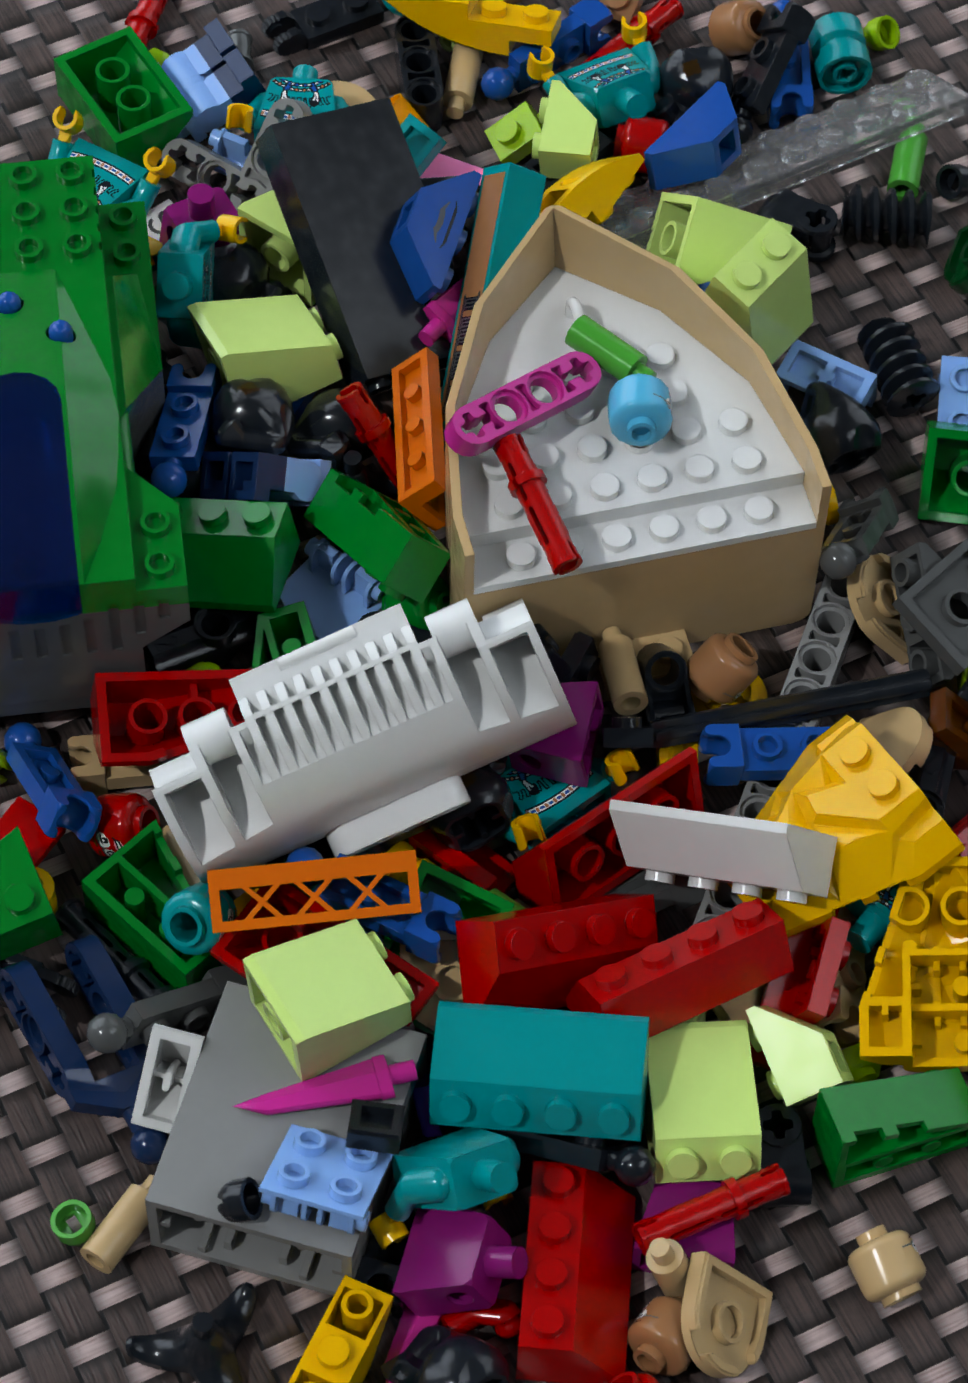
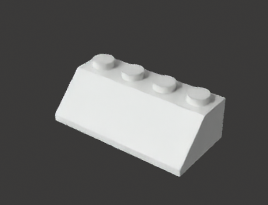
(725, 850)

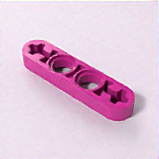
(521, 400)

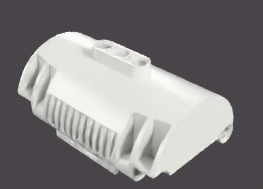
(359, 736)

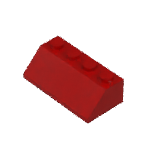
(586, 854)
(542, 951)
(691, 970)
(575, 1277)

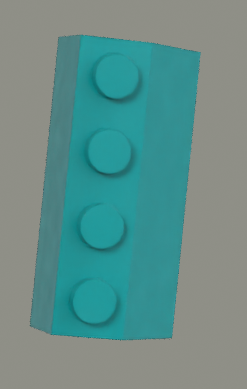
(539, 1070)

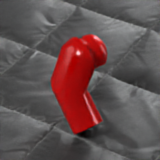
(501, 1315)

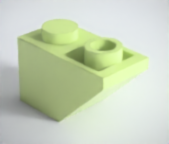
(567, 134)
(798, 1054)

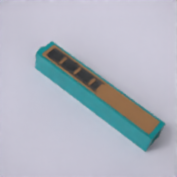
(504, 214)

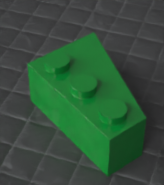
(378, 536)

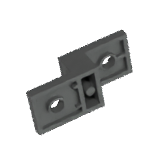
(929, 612)

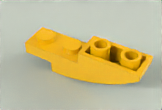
(484, 23)
(594, 187)

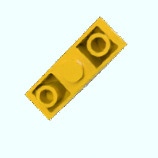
(345, 1336)

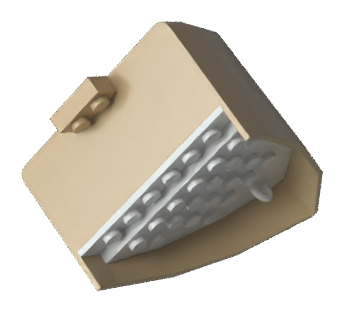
(672, 535)

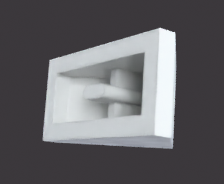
(165, 1076)

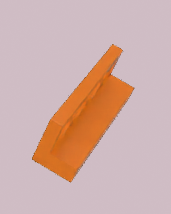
(419, 437)
(310, 871)

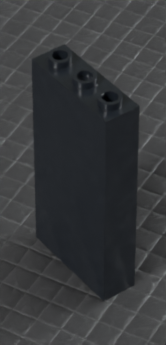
(341, 195)

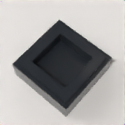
(375, 1126)

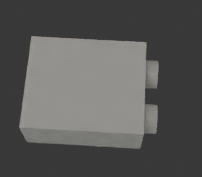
(227, 1143)

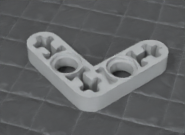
(250, 176)

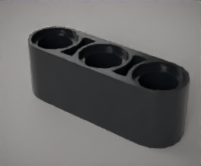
(419, 70)

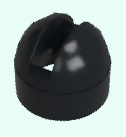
(952, 177)
(240, 1200)

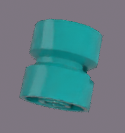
(840, 53)

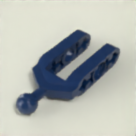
(59, 1052)

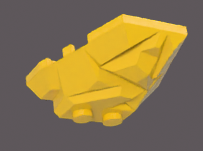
(876, 811)
(920, 978)

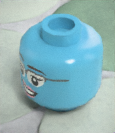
(639, 410)

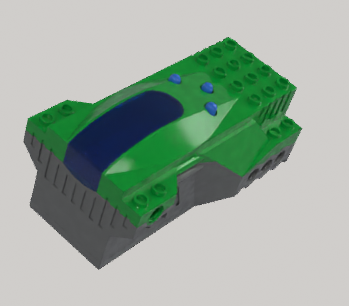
(83, 539)

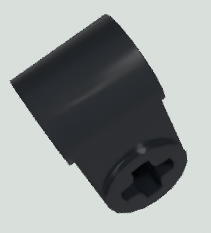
(806, 221)
(669, 694)
(787, 1151)

